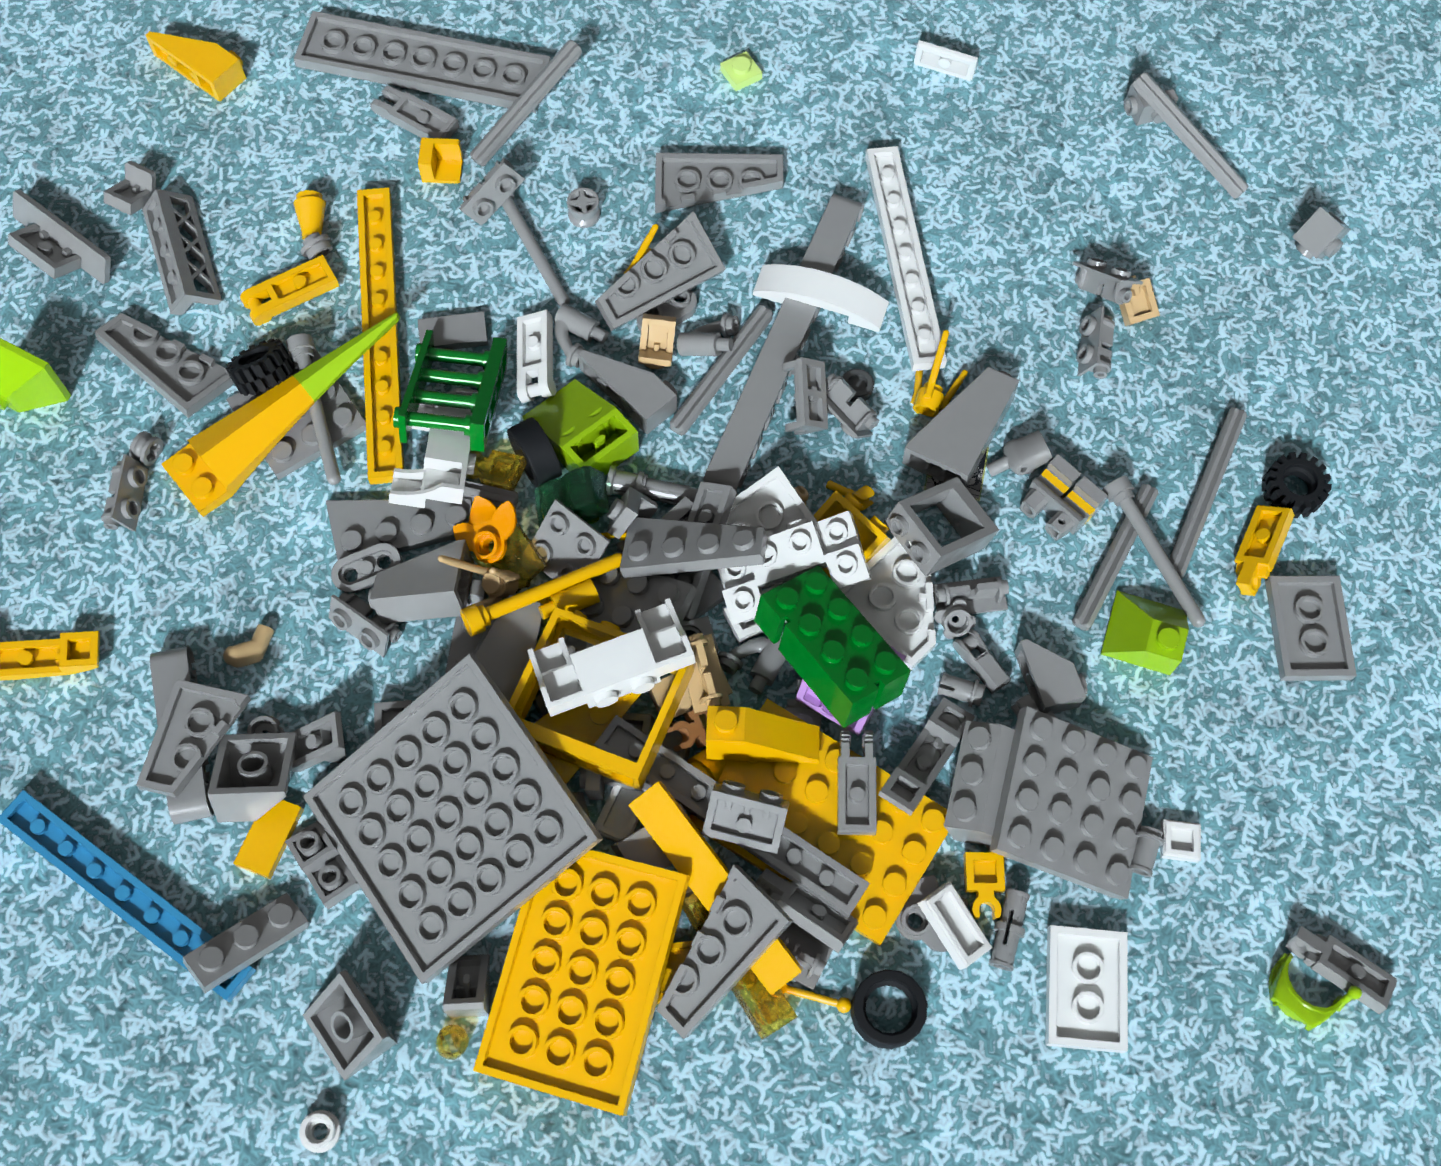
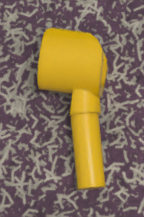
(862, 494)

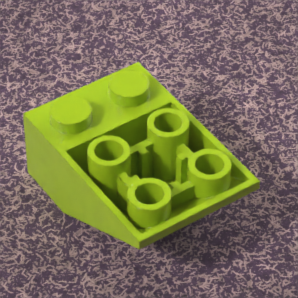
(585, 428)

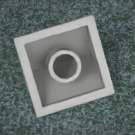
(348, 1025)

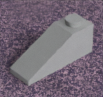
(634, 390)

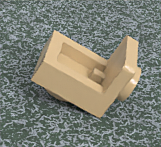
(656, 341)

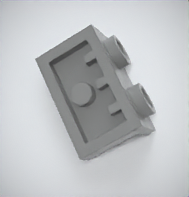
(746, 816)

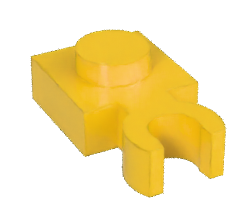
(984, 876)

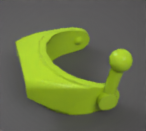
(1289, 1001)

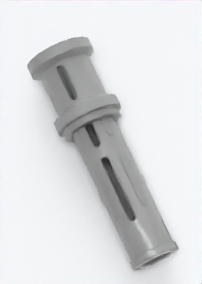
(657, 490)

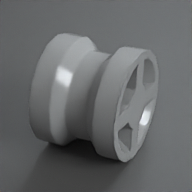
(586, 200)

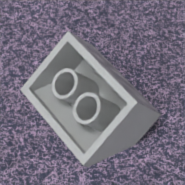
(978, 782)

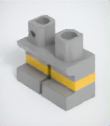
(1060, 481)

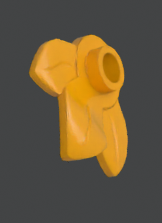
(486, 525)

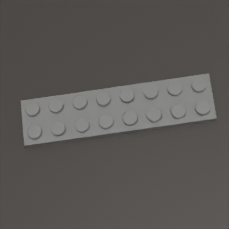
(417, 60)

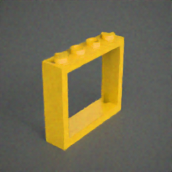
(578, 752)

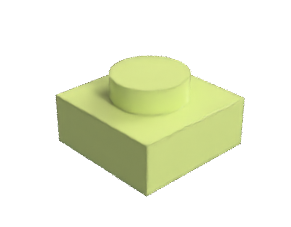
(741, 71)

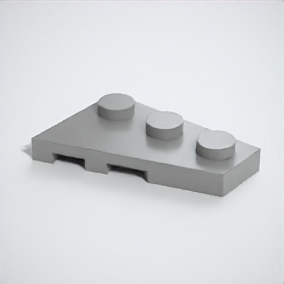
(187, 734)

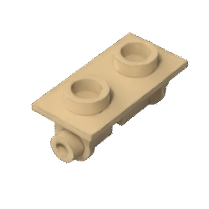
(707, 682)

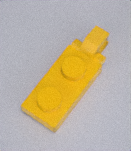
(1261, 546)

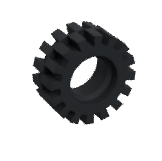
(260, 367)
(1307, 471)

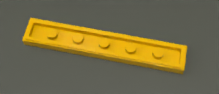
(696, 858)

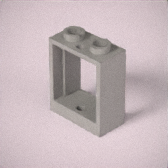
(959, 509)

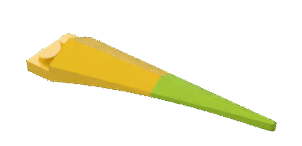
(231, 449)

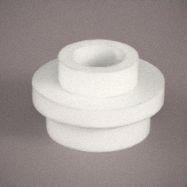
(307, 1128)

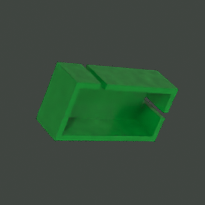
(831, 645)

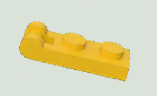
(289, 290)

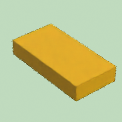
(267, 839)

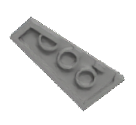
(711, 177)
(668, 270)
(166, 365)
(371, 522)
(686, 546)
(730, 942)

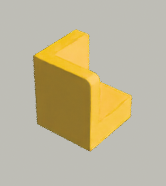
(440, 160)

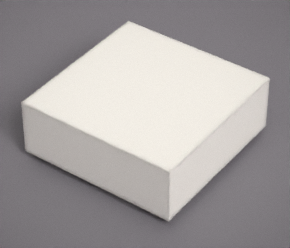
(1181, 840)

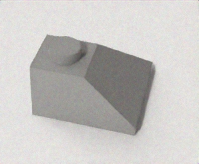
(250, 774)

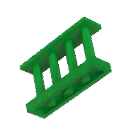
(480, 404)

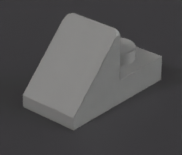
(320, 742)

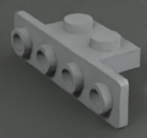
(53, 243)

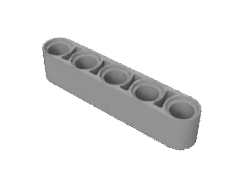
(165, 668)

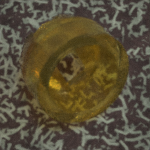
(459, 1038)

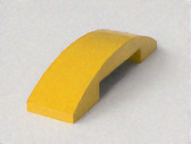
(50, 657)

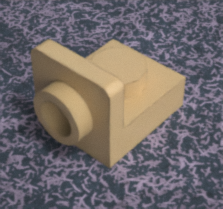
(1142, 304)

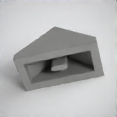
(468, 987)

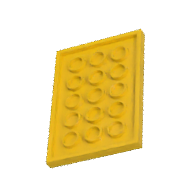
(888, 861)
(584, 981)

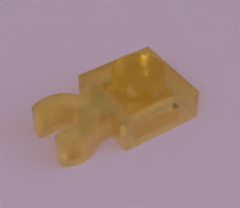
(498, 470)

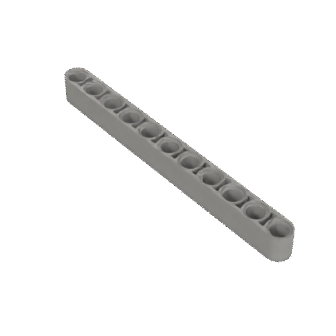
(783, 342)

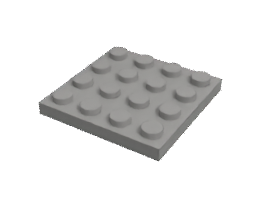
(1071, 803)

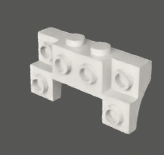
(445, 463)
(792, 552)
(615, 666)

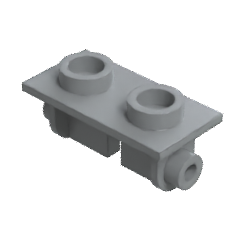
(492, 193)
(1116, 280)
(1095, 332)
(855, 418)
(128, 485)
(980, 594)
(352, 615)

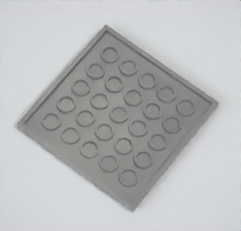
(451, 818)

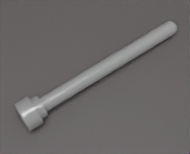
(535, 251)
(302, 351)
(1121, 494)

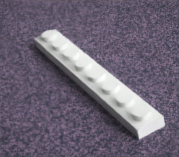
(904, 257)

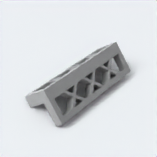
(171, 250)

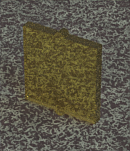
(520, 558)

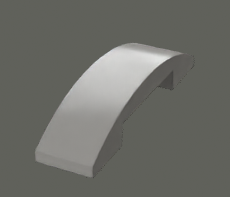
(926, 757)

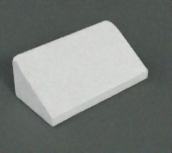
(945, 60)

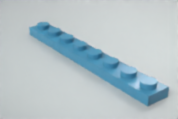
(111, 884)

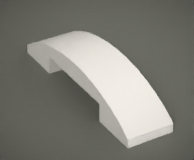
(823, 291)

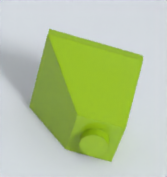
(27, 380)
(1145, 633)

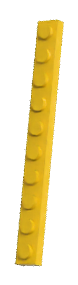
(382, 359)

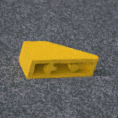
(200, 62)
(759, 736)

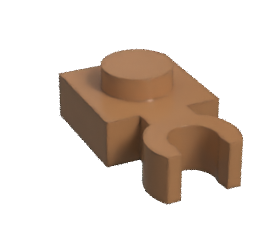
(691, 730)

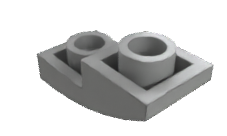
(322, 865)

